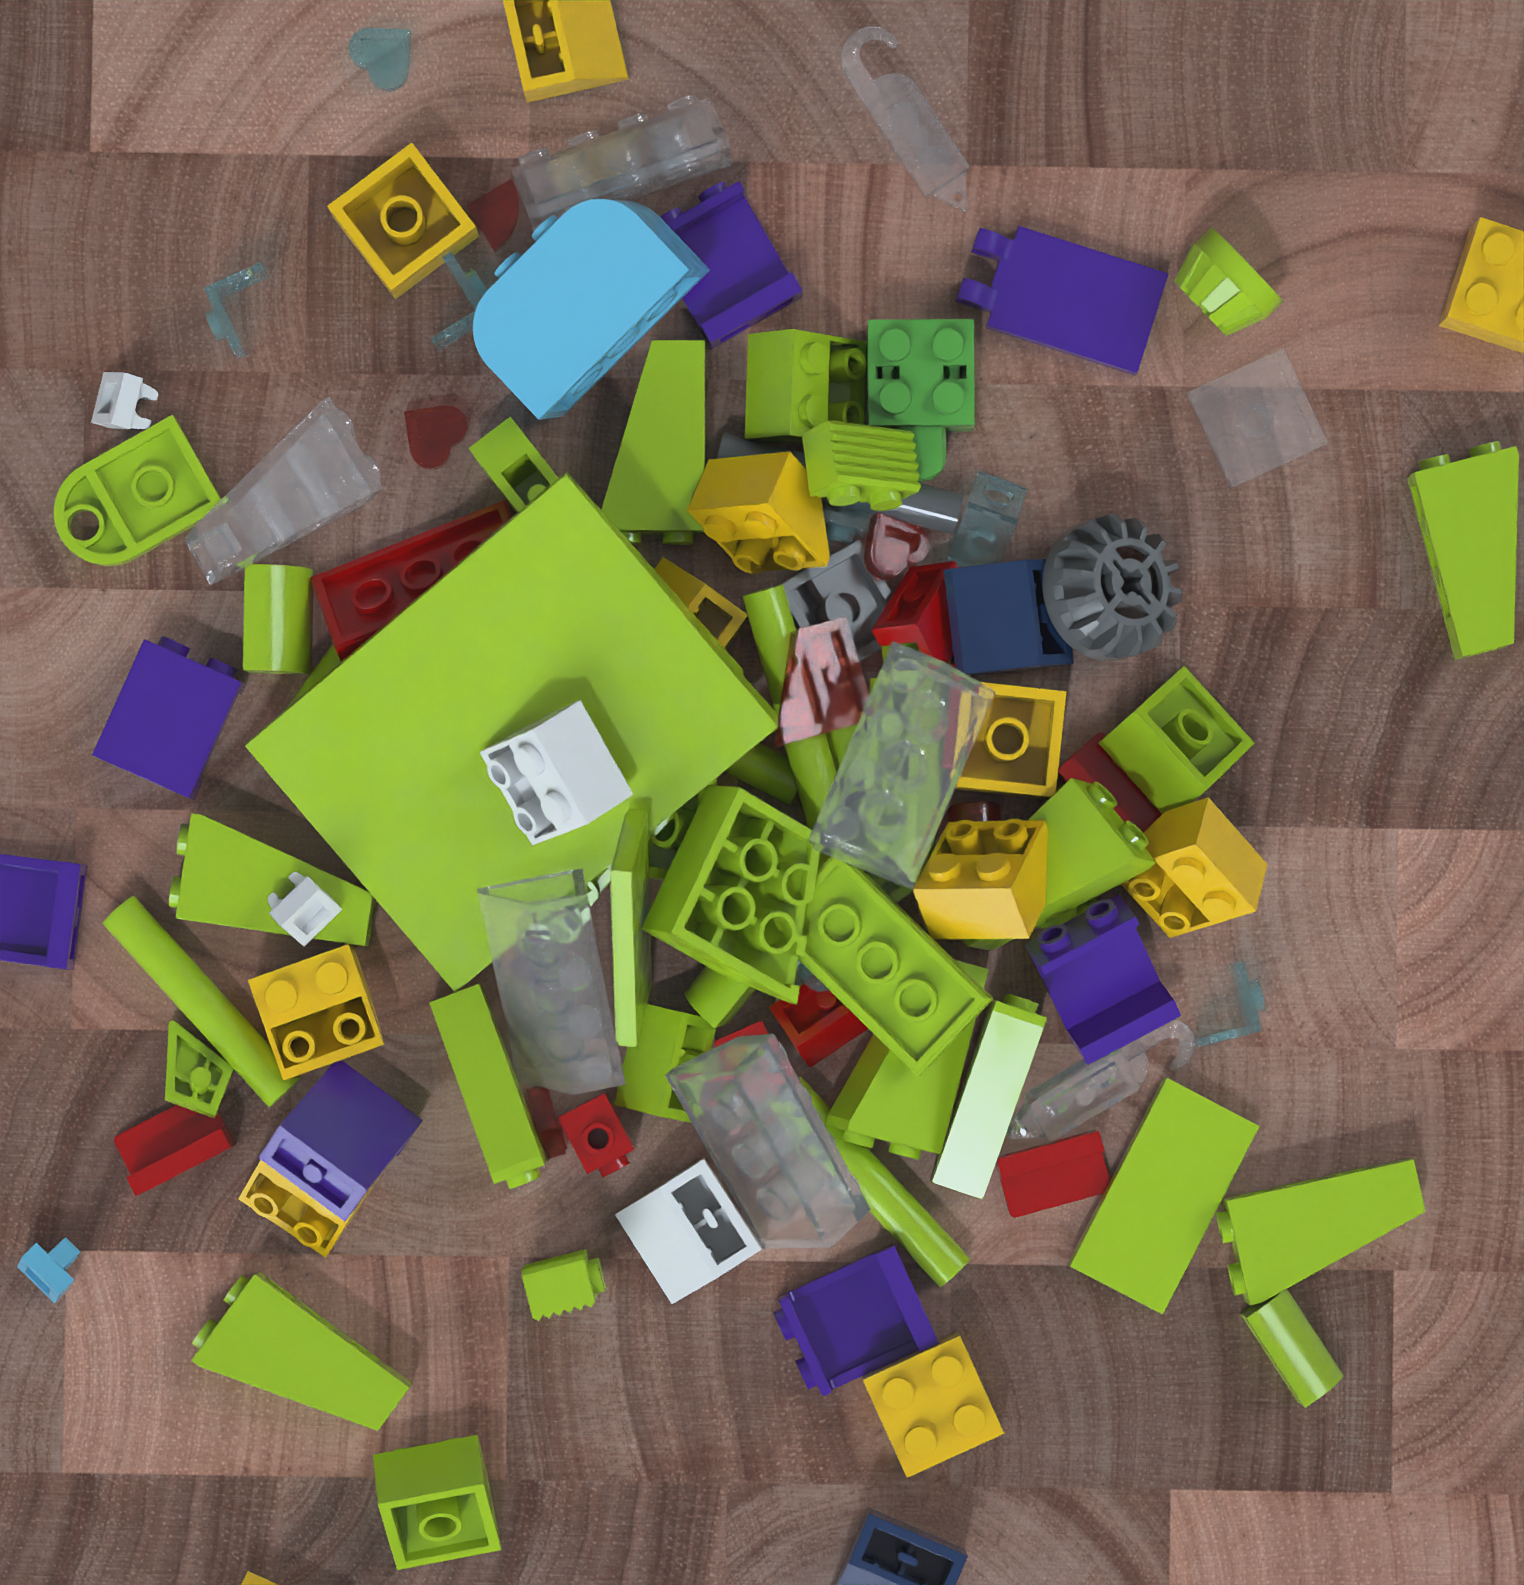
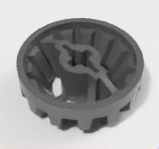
(1107, 602)

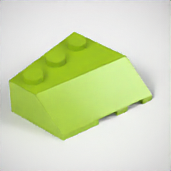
(739, 892)

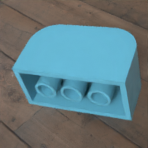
(580, 300)

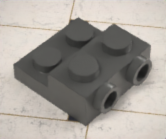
(838, 592)

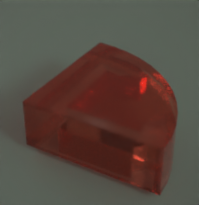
(497, 214)
(546, 1121)

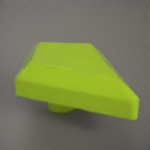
(194, 1073)

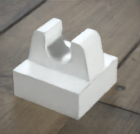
(118, 401)
(304, 909)

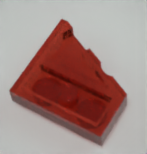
(821, 683)

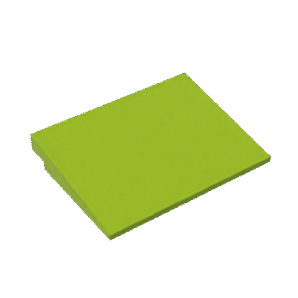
(515, 630)

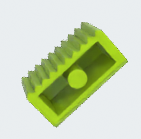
(860, 464)
(562, 1283)

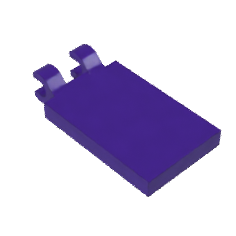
(1067, 297)

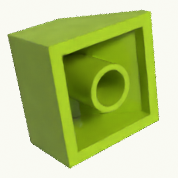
(1176, 742)
(436, 1502)

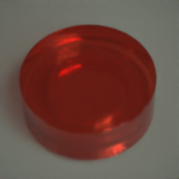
(974, 811)

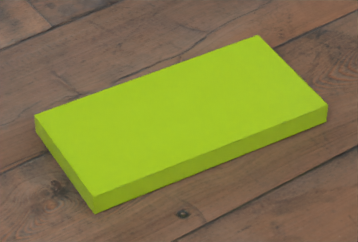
(630, 943)
(886, 967)
(1163, 1195)

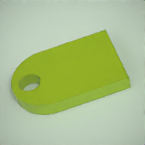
(139, 493)

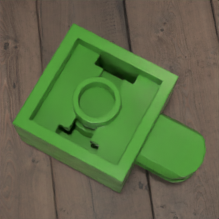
(922, 383)

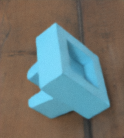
(49, 1269)

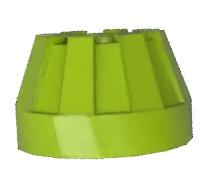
(1225, 284)

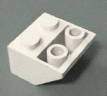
(556, 773)
(688, 1231)

